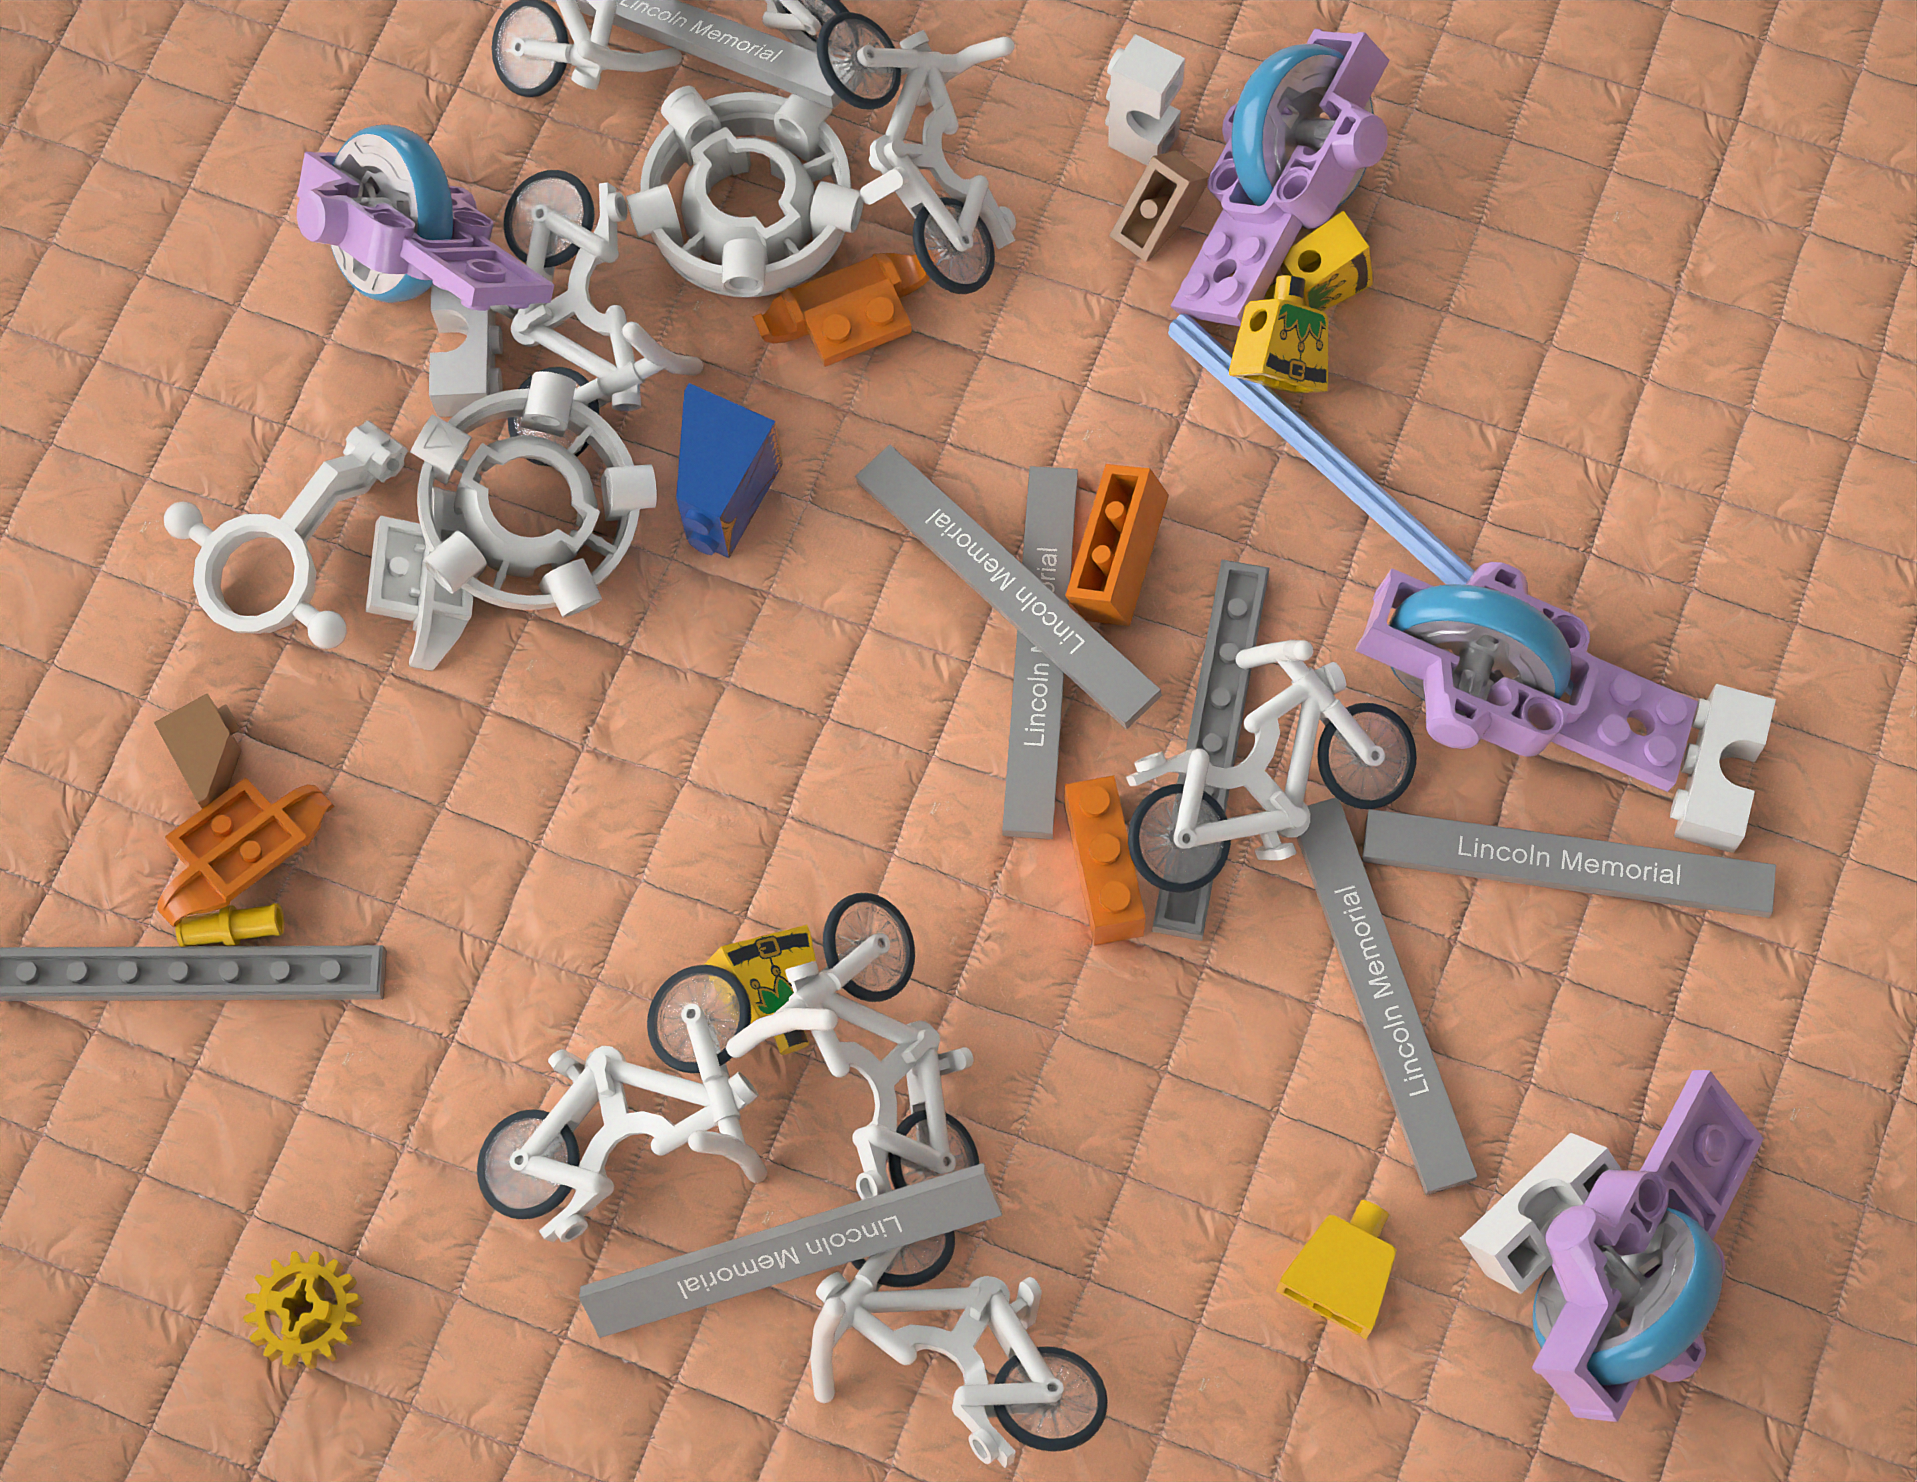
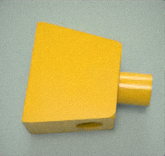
(1343, 1269)

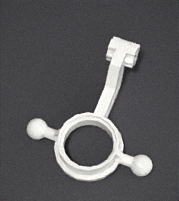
(369, 457)

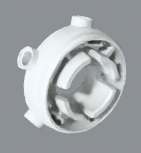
(740, 251)
(463, 556)

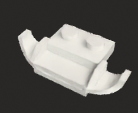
(406, 589)

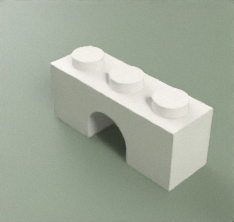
(1140, 97)
(469, 370)
(1712, 807)
(1511, 1235)

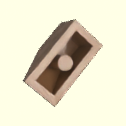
(1159, 203)
(202, 746)

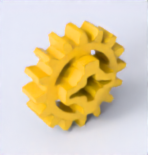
(299, 1331)

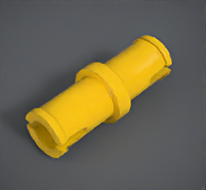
(230, 925)

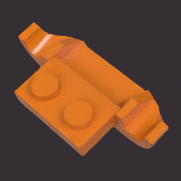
(847, 307)
(236, 845)

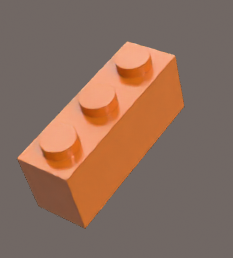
(1117, 544)
(1104, 860)

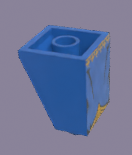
(723, 469)

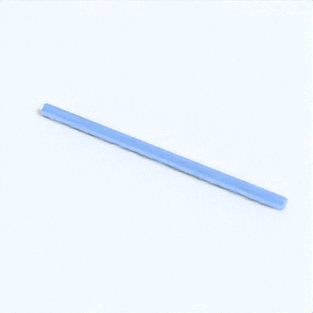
(1325, 456)

